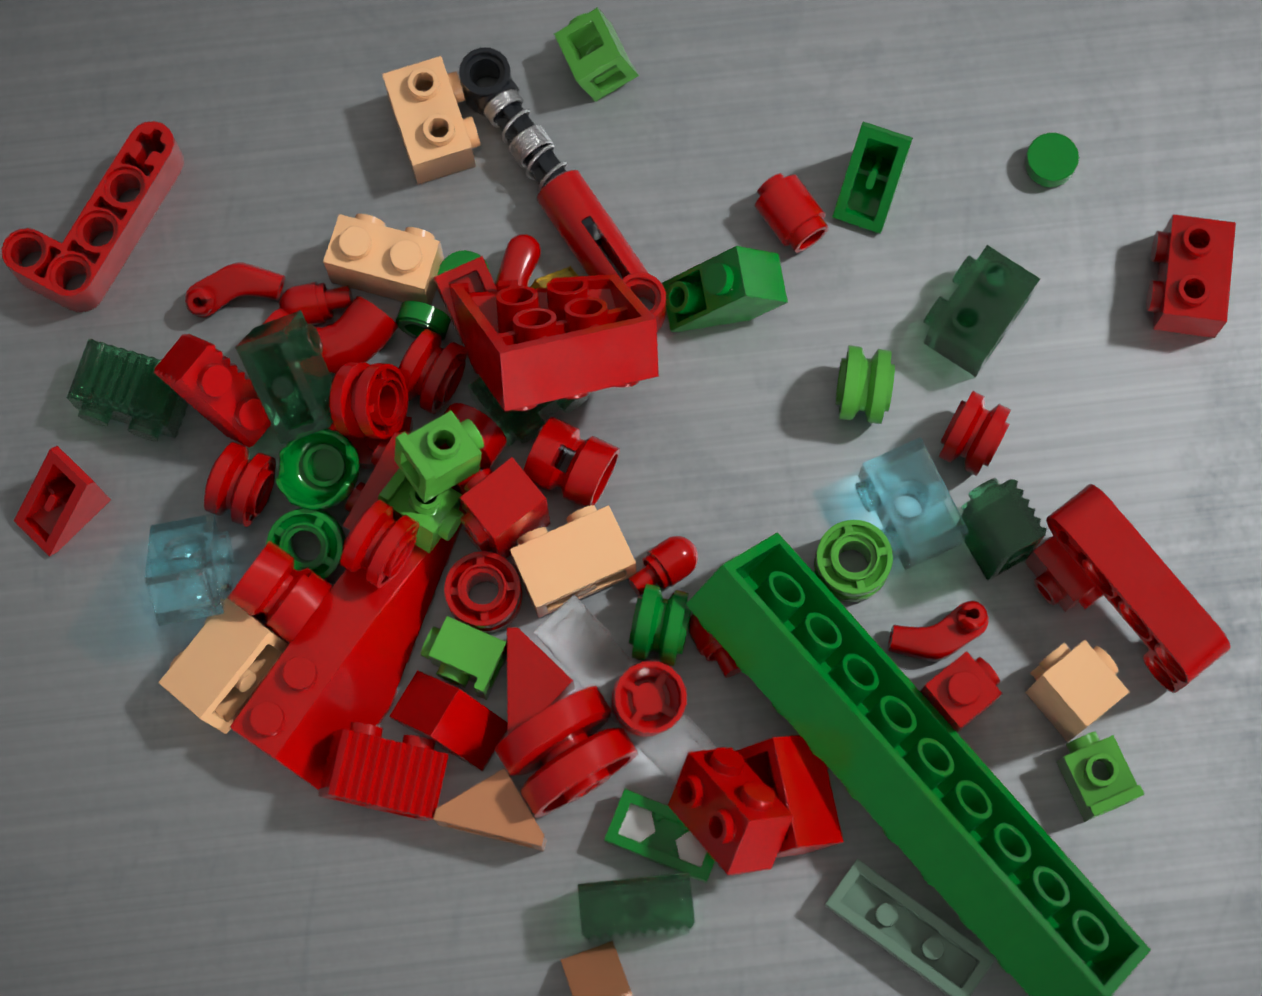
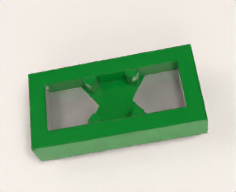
(657, 835)

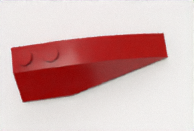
(342, 663)

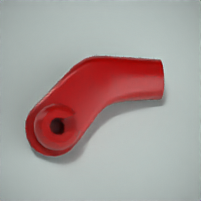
(519, 260)
(231, 282)
(942, 639)

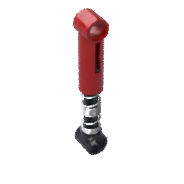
(561, 193)

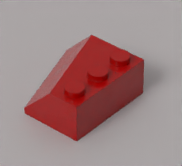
(557, 338)

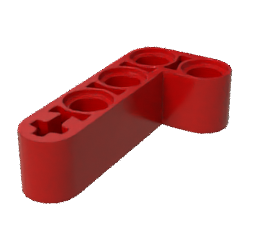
(101, 214)
(1140, 588)

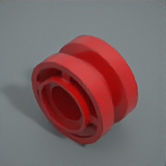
(432, 370)
(368, 400)
(974, 433)
(239, 484)
(379, 543)
(477, 568)

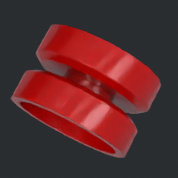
(566, 751)

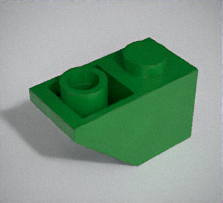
(725, 290)

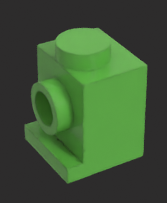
(595, 54)
(435, 469)
(436, 517)
(465, 655)
(1090, 794)

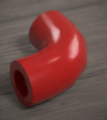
(354, 336)

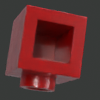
(1060, 577)
(963, 690)

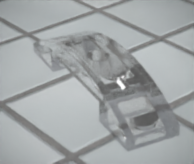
(597, 660)

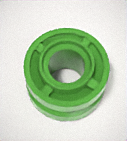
(865, 384)
(860, 537)

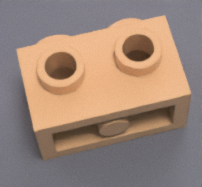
(430, 119)
(383, 259)
(572, 559)
(223, 665)
(1075, 687)

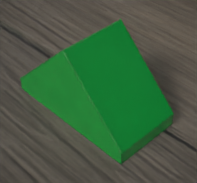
(872, 177)

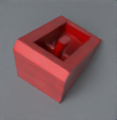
(59, 502)
(532, 679)
(450, 719)

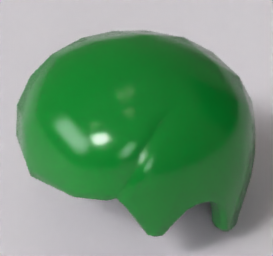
(318, 470)

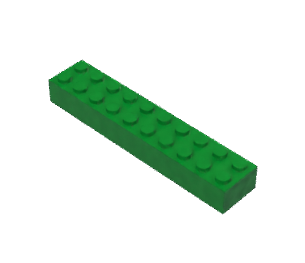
(916, 776)

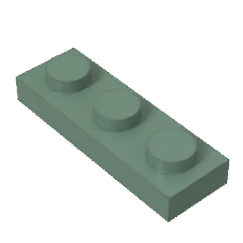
(909, 931)

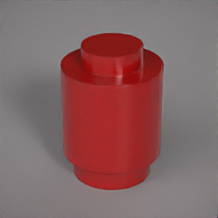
(791, 212)

